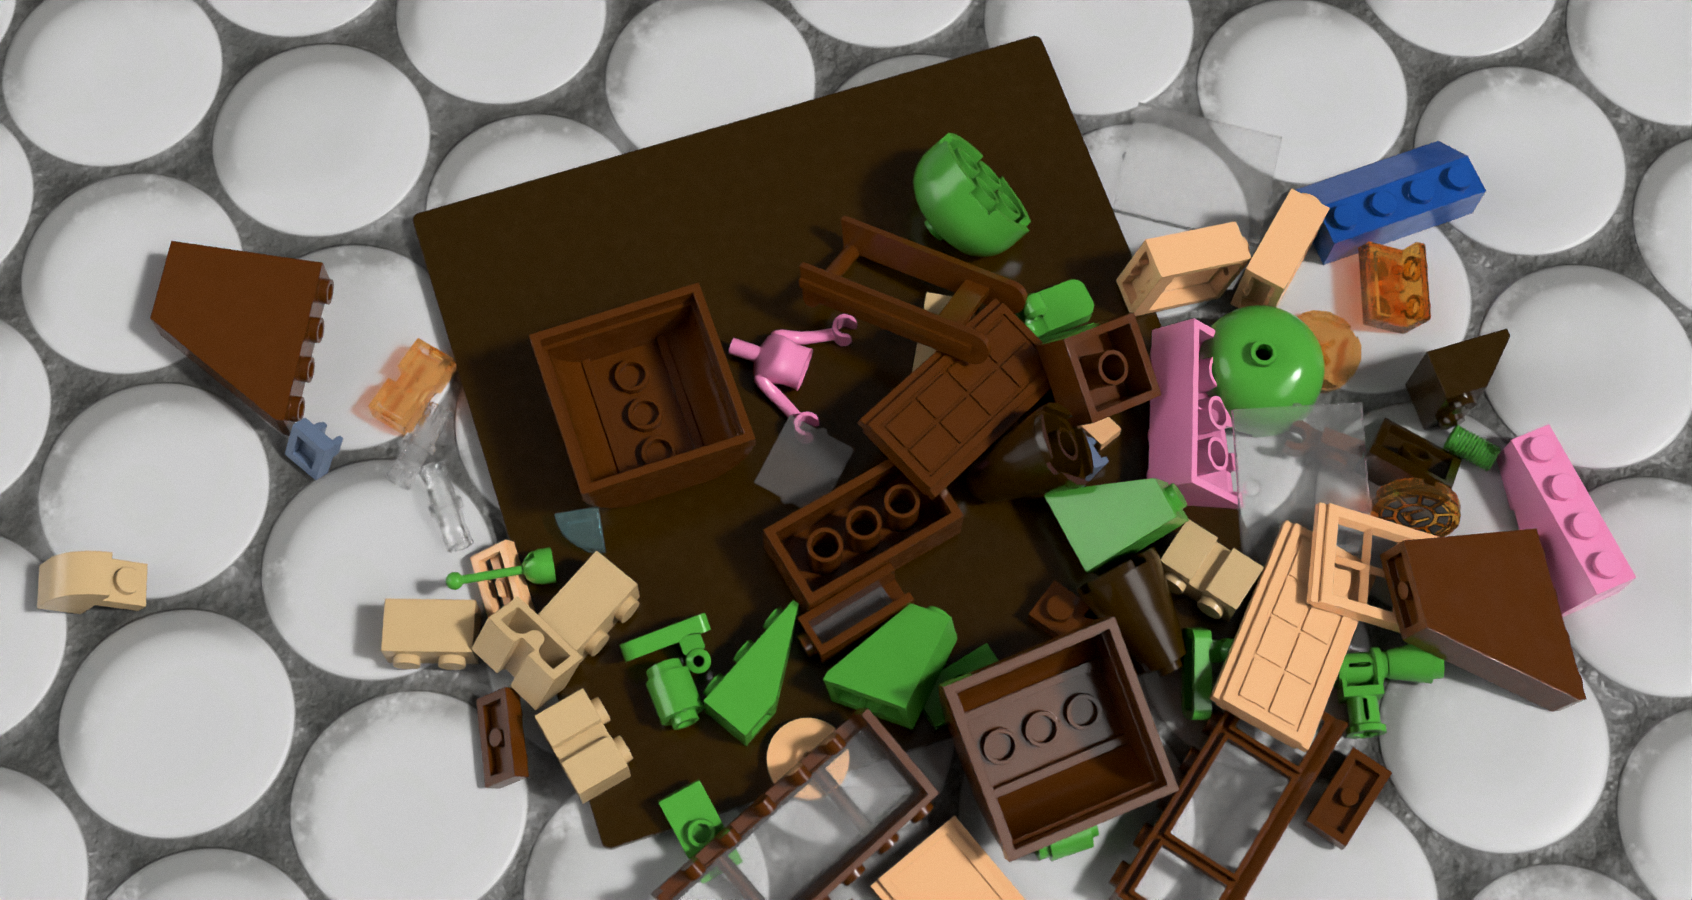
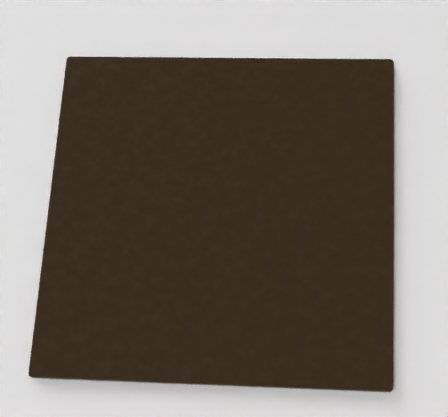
(740, 219)

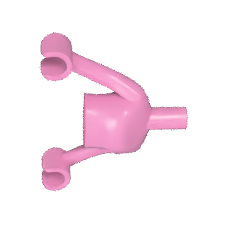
(785, 361)

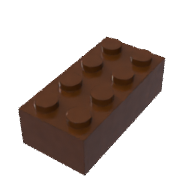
(858, 531)

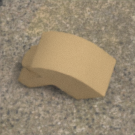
(90, 578)

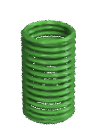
(1462, 449)

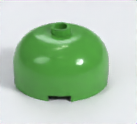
(962, 202)
(1264, 359)

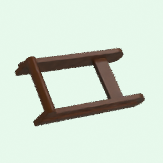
(942, 331)

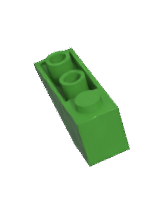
(752, 688)

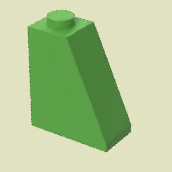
(1117, 519)
(895, 665)

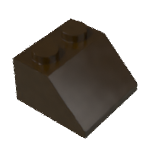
(1454, 378)

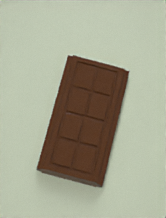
(956, 408)

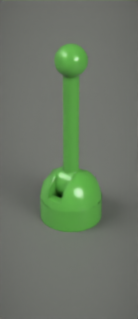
(536, 567)

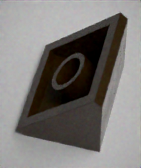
(1403, 454)

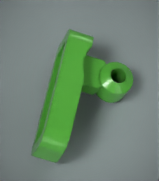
(1057, 308)
(685, 632)
(1197, 671)

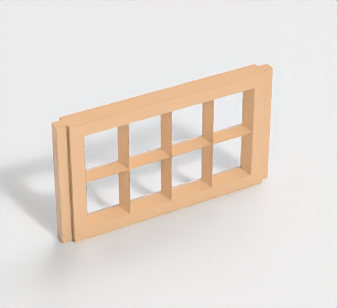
(1324, 558)

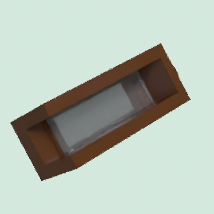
(851, 615)

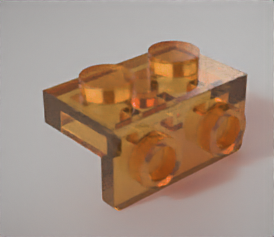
(1394, 286)

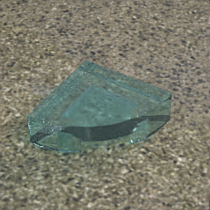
(583, 528)

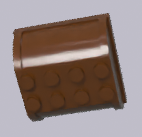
(644, 398)
(1056, 738)

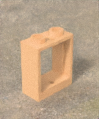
(1281, 251)
(1183, 268)

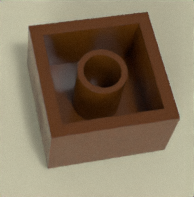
(1100, 369)

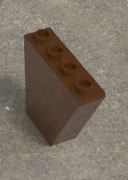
(246, 322)
(1486, 610)

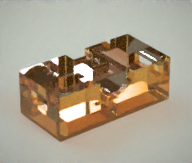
(416, 386)

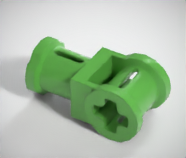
(1361, 688)

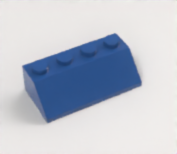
(1394, 199)

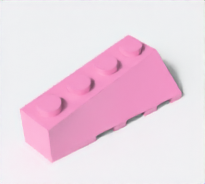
(1186, 423)
(1576, 540)

